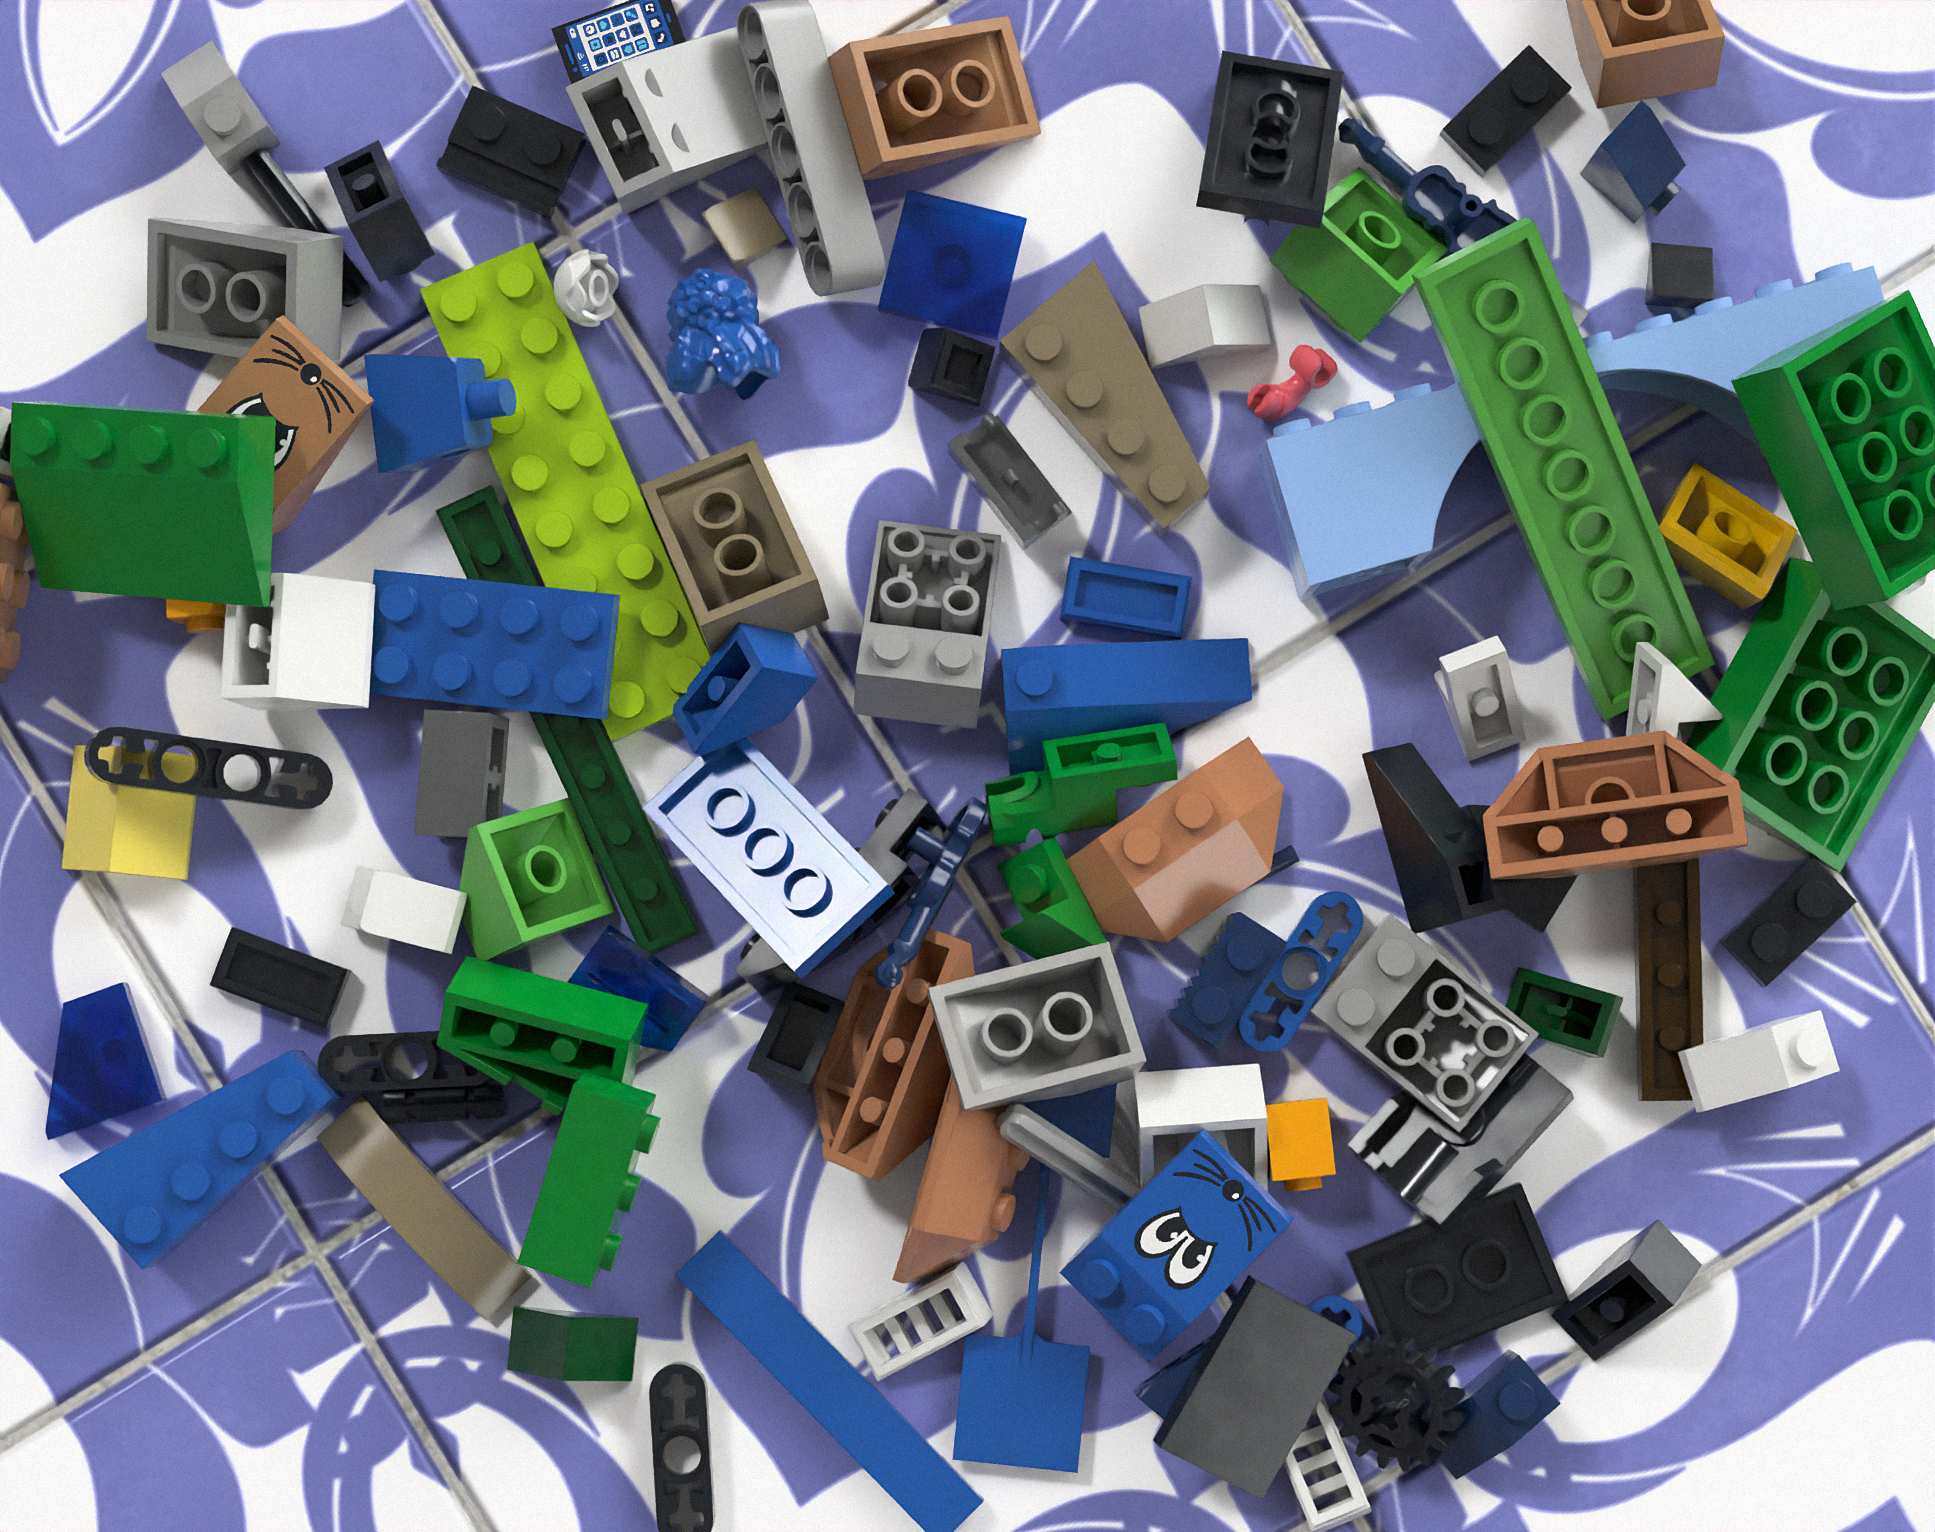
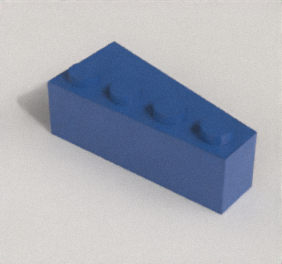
(191, 1163)

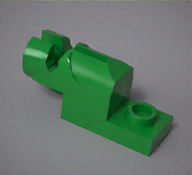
(1078, 783)

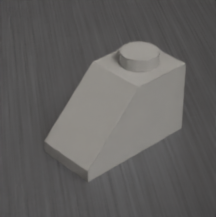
(219, 107)

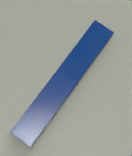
(829, 1386)

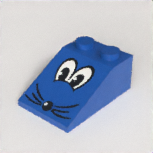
(1176, 1245)

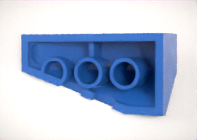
(1115, 687)

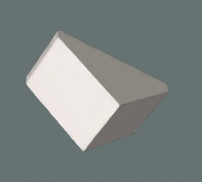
(1204, 324)

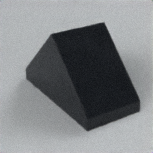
(797, 1037)

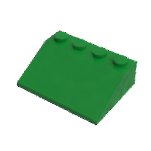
(1854, 447)
(147, 500)
(1818, 713)

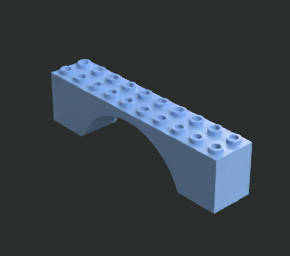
(1370, 483)

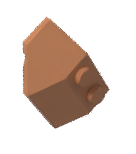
(1612, 809)
(1185, 849)
(887, 1062)
(962, 1191)

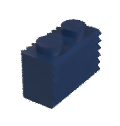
(1226, 979)

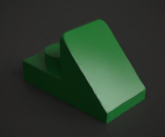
(1050, 903)

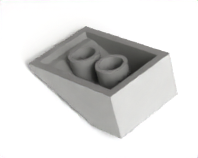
(228, 282)
(1038, 1029)

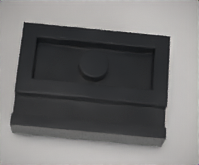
(511, 152)

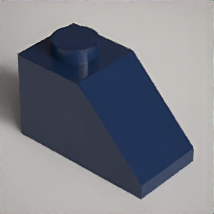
(1636, 165)
(1499, 1411)

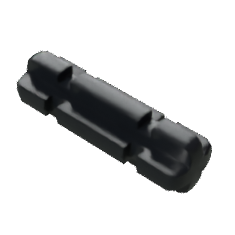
(442, 1104)

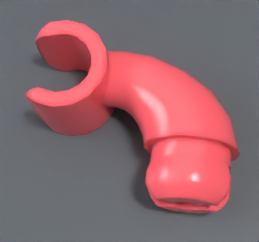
(1312, 370)

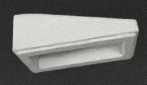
(968, 1298)
(1340, 1512)

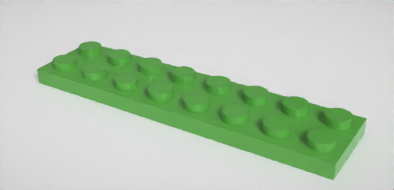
(1560, 460)

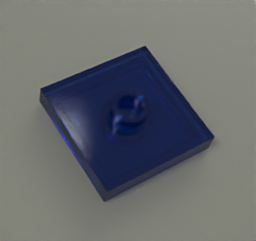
(952, 264)

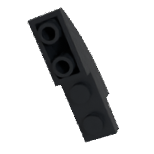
(888, 857)

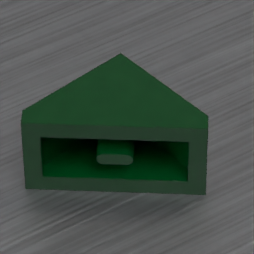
(1565, 1012)
(572, 1344)

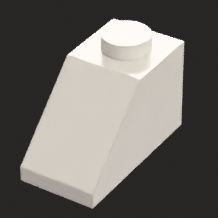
(1759, 1061)

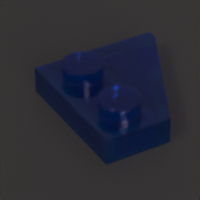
(629, 971)
(101, 1063)

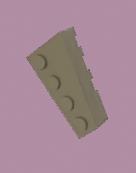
(1102, 392)

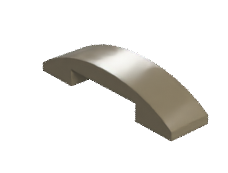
(422, 1208)

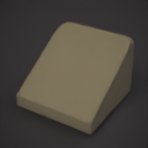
(744, 228)

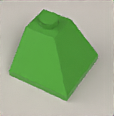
(529, 880)

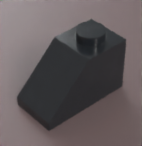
(379, 212)
(1627, 1290)

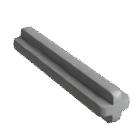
(1066, 1155)

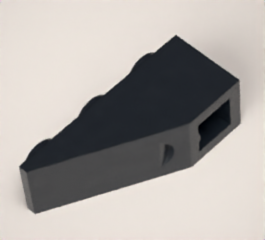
(1431, 842)

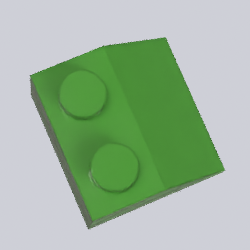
(1359, 256)

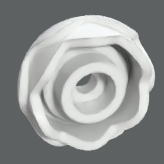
(586, 288)

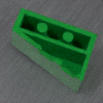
(538, 1030)
(590, 1180)

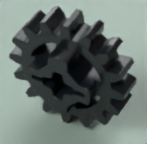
(1390, 1373)

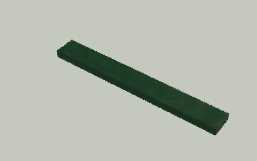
(582, 751)

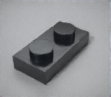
(1505, 111)
(1788, 921)

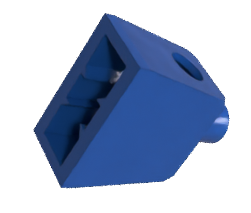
(432, 409)

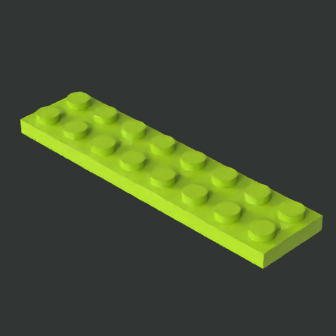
(572, 478)

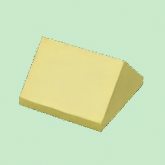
(129, 827)

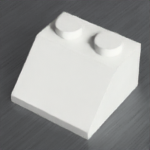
(1182, 1102)

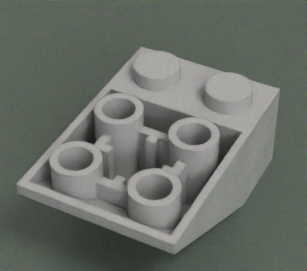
(670, 117)
(926, 624)
(1422, 1022)

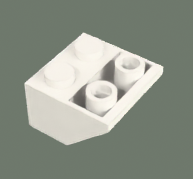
(302, 649)

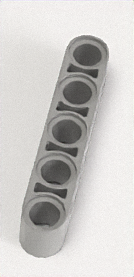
(810, 146)

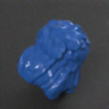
(717, 337)

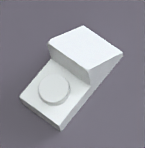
(1663, 696)
(1480, 698)
(404, 909)

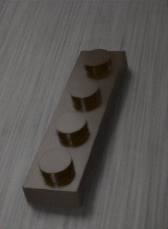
(1667, 975)

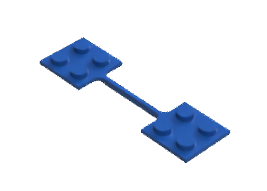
(1019, 1392)

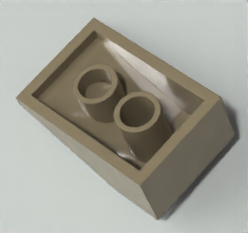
(735, 546)

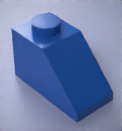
(744, 688)

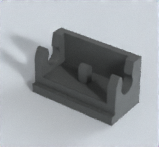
(1008, 480)
(460, 772)

